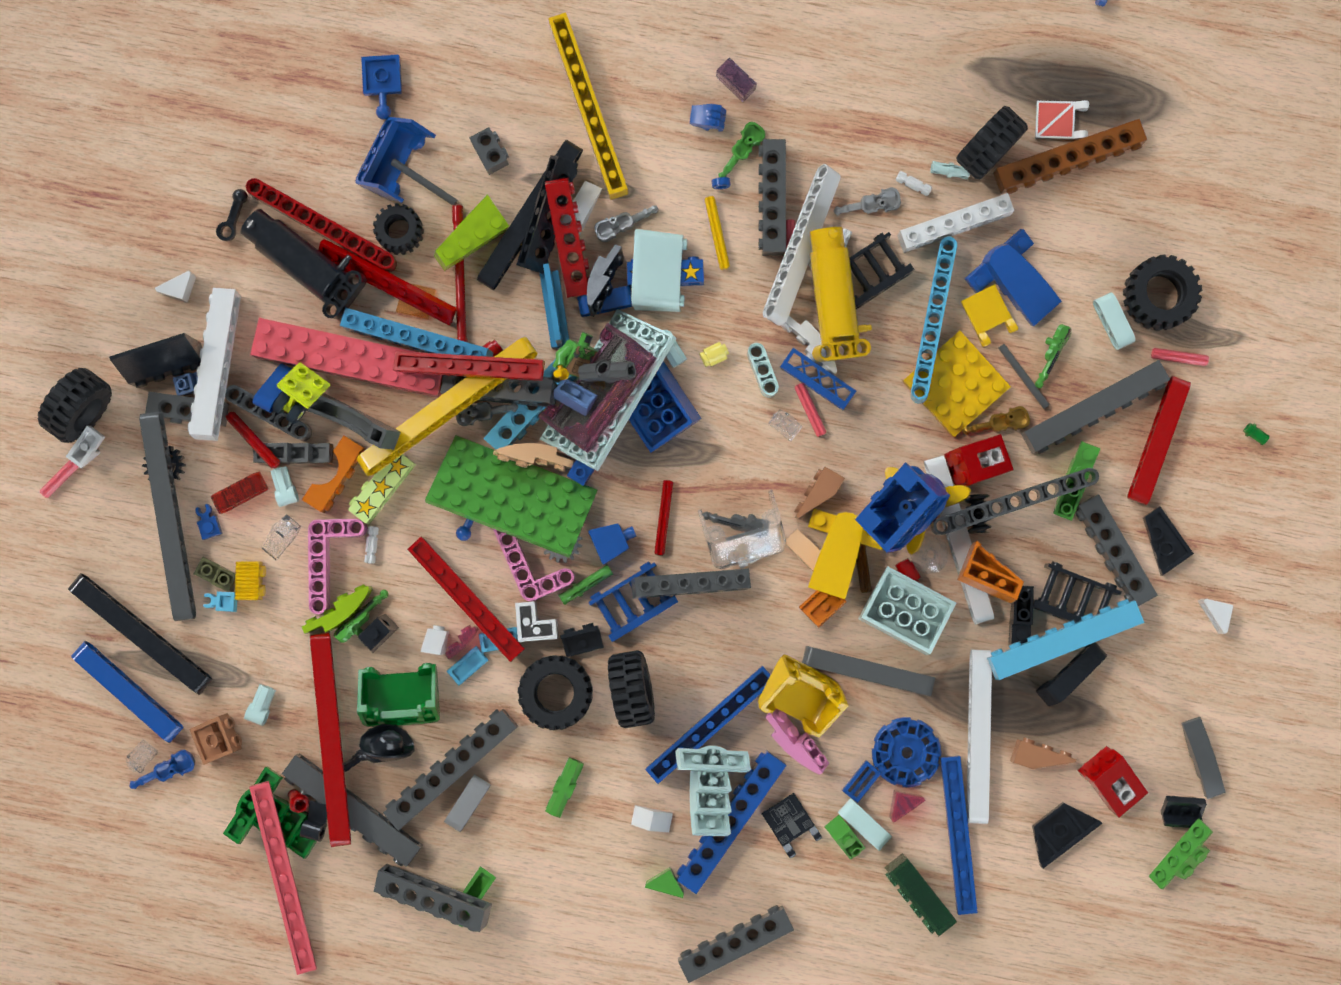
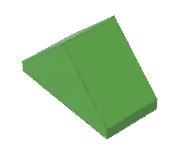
(665, 883)

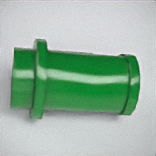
(1255, 433)

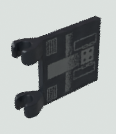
(789, 821)

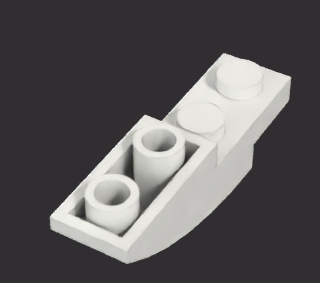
(809, 335)

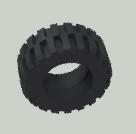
(992, 142)
(1184, 282)
(73, 404)
(631, 689)
(536, 711)

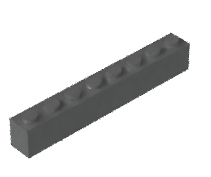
(1098, 405)
(362, 816)

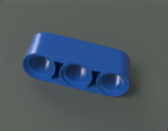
(619, 299)
(269, 392)

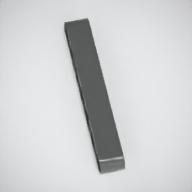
(868, 671)

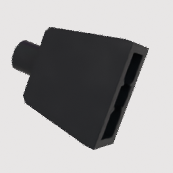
(377, 632)

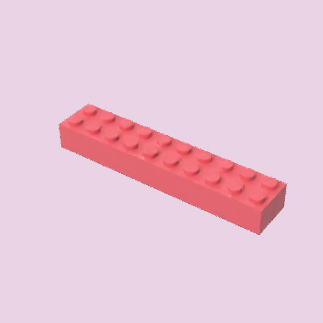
(338, 356)

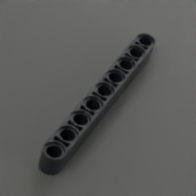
(513, 239)
(140, 634)

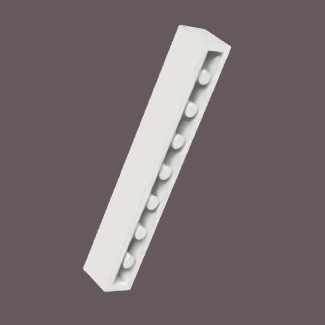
(214, 364)

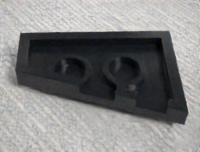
(1165, 541)

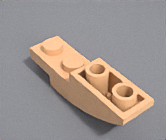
(526, 453)

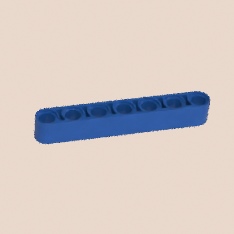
(127, 691)

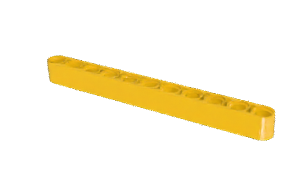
(440, 411)

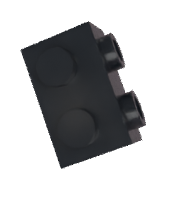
(582, 640)
(1182, 811)

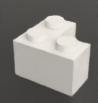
(529, 627)

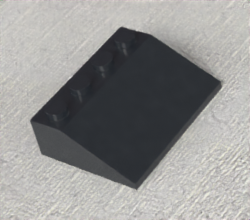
(158, 360)

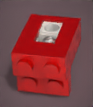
(967, 466)
(1105, 771)

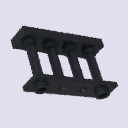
(885, 280)
(1060, 610)

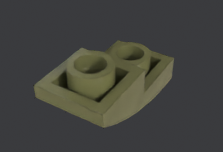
(215, 574)

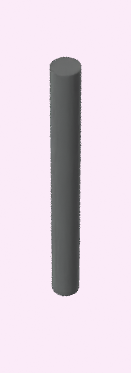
(424, 182)
(1023, 375)

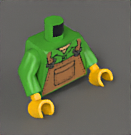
(572, 356)

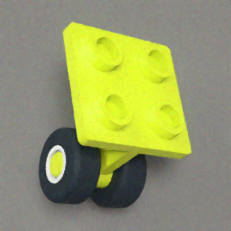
(299, 386)

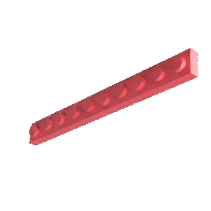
(283, 877)

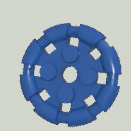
(895, 748)

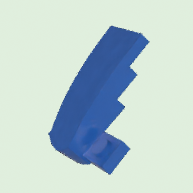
(1016, 278)

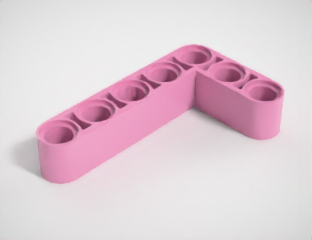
(324, 556)
(523, 564)

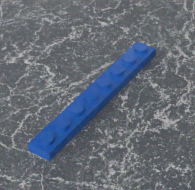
(958, 835)

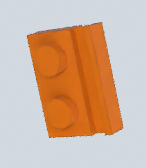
(821, 607)

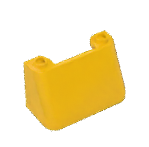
(804, 695)

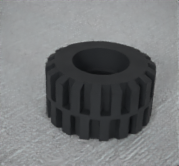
(392, 215)

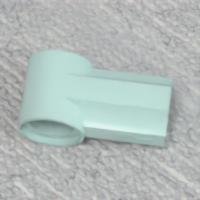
(675, 354)
(285, 490)
(259, 709)

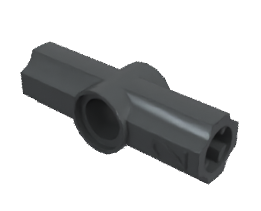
(607, 371)

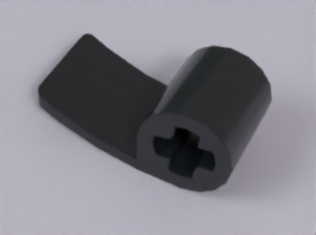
(315, 825)

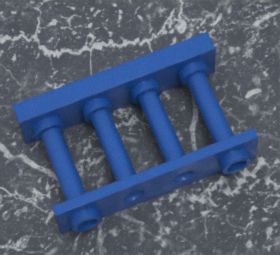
(633, 620)

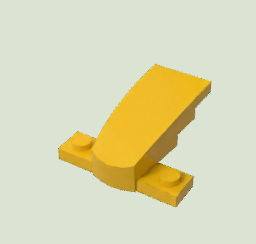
(839, 552)

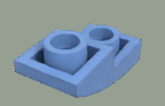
(185, 383)

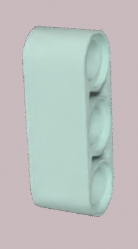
(1114, 321)
(762, 360)
(864, 824)

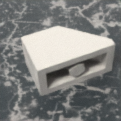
(435, 640)

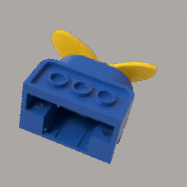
(907, 507)

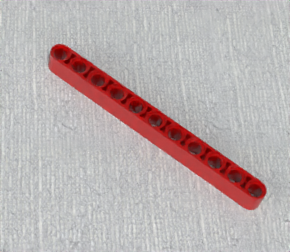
(330, 740)

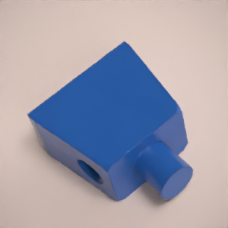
(611, 541)

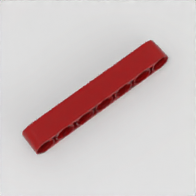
(1159, 440)

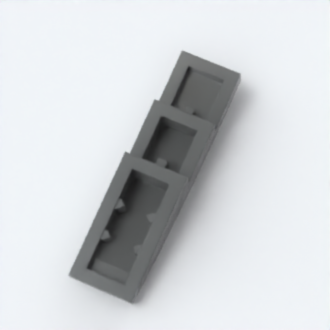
(299, 453)
(1203, 757)

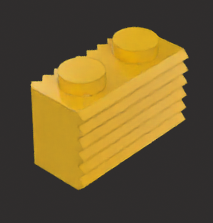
(249, 580)

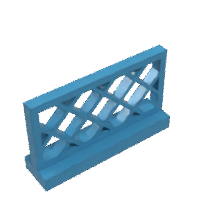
(554, 307)

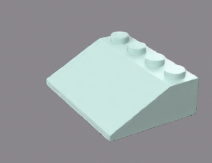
(907, 611)

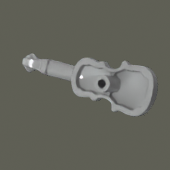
(888, 200)
(609, 228)

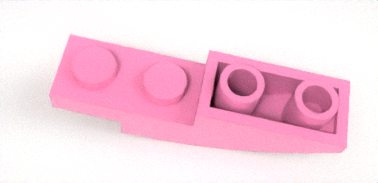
(798, 746)

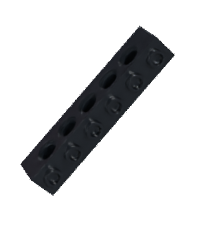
(539, 222)

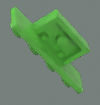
(1183, 856)

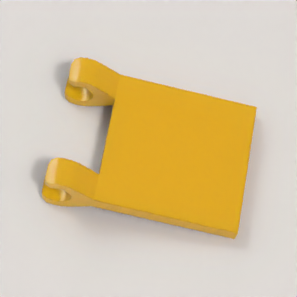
(986, 311)

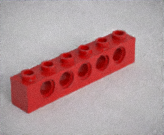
(554, 189)

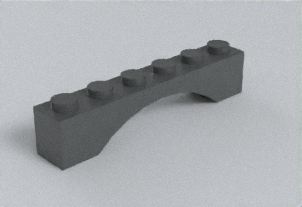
(357, 421)

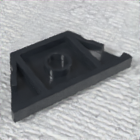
(1061, 831)

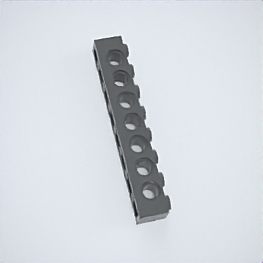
(399, 817)

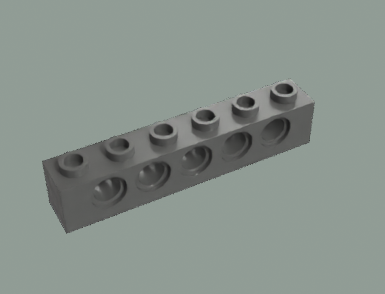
(777, 149)
(506, 394)
(1125, 555)
(690, 583)
(442, 895)
(694, 971)

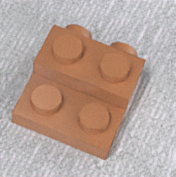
(216, 738)

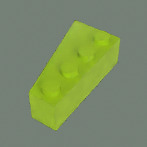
(473, 233)

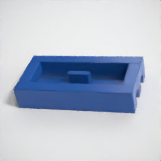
(860, 782)

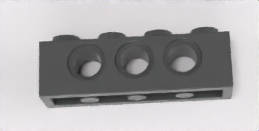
(159, 401)

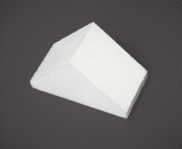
(178, 287)
(1218, 614)
(651, 819)

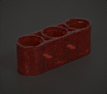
(239, 492)

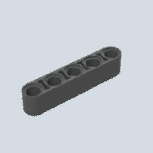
(275, 419)

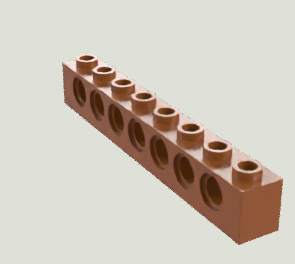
(1131, 131)

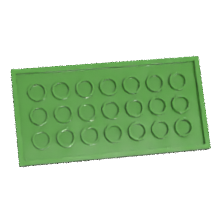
(511, 498)

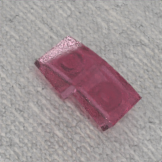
(466, 637)

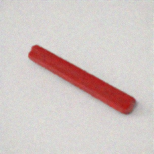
(252, 439)
(663, 517)

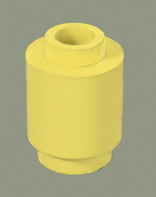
(714, 354)

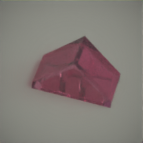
(903, 803)

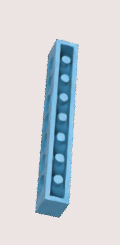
(407, 335)

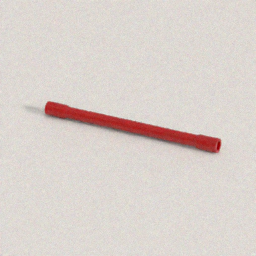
(457, 218)

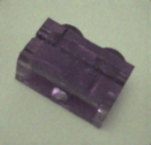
(736, 79)

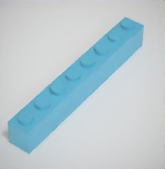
(1065, 640)

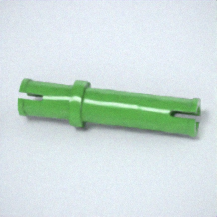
(586, 584)

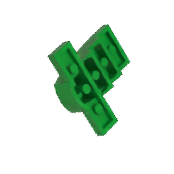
(290, 821)

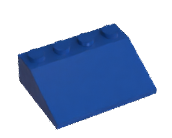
(663, 411)

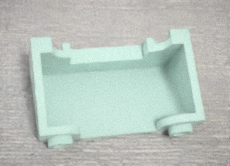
(657, 271)

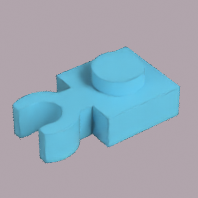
(223, 601)

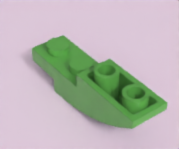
(1084, 458)

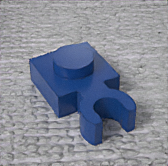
(208, 526)

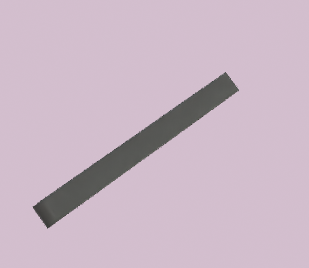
(167, 516)

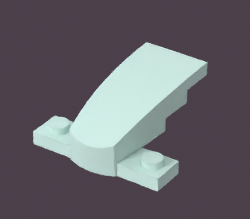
(711, 786)

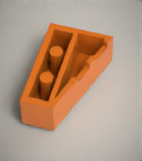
(989, 575)

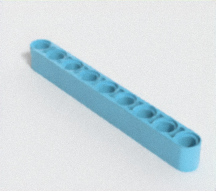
(934, 311)

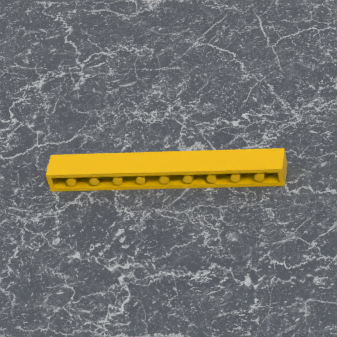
(588, 106)

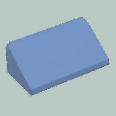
(575, 396)

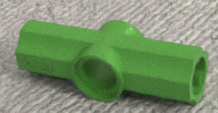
(564, 787)

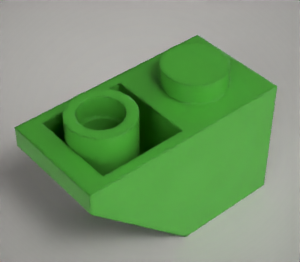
(844, 837)

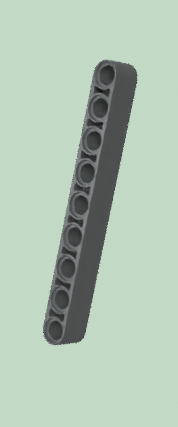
(1023, 497)

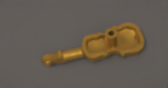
(1016, 418)

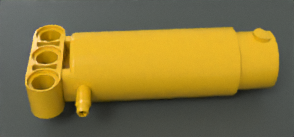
(835, 297)

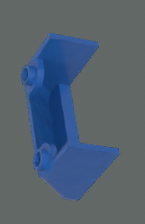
(393, 141)

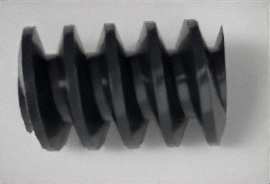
(974, 500)

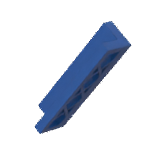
(817, 387)

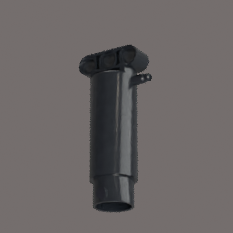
(304, 262)

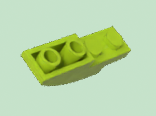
(345, 608)

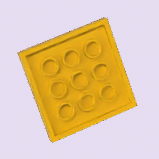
(960, 384)

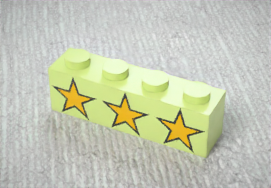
(380, 489)

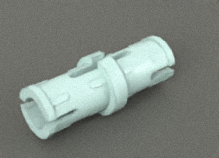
(949, 170)

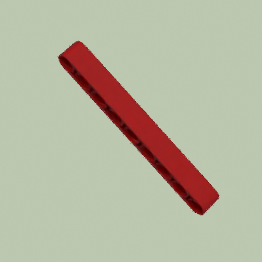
(314, 219)

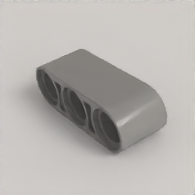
(467, 803)

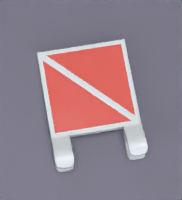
(1057, 120)

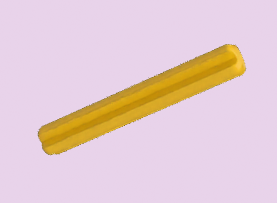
(717, 233)

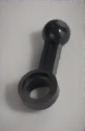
(239, 197)

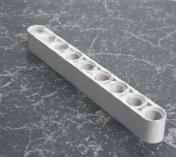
(799, 247)
(959, 544)
(979, 737)

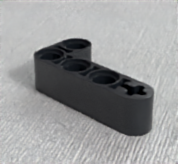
(1071, 675)

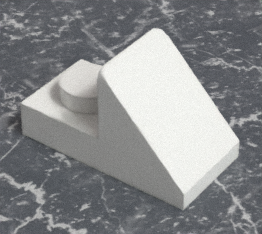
(86, 447)

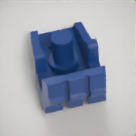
(708, 116)

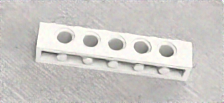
(955, 222)

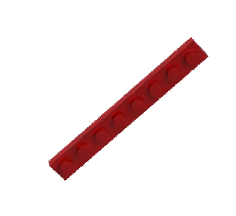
(391, 284)
(469, 365)
(466, 599)

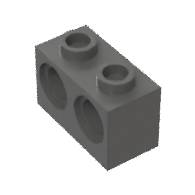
(486, 152)

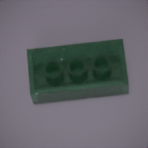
(923, 899)

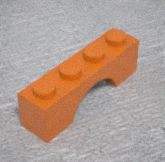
(322, 495)

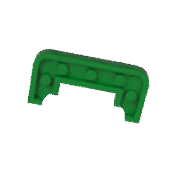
(398, 697)

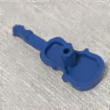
(180, 763)

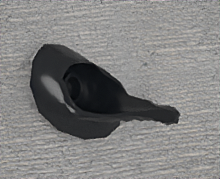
(382, 744)

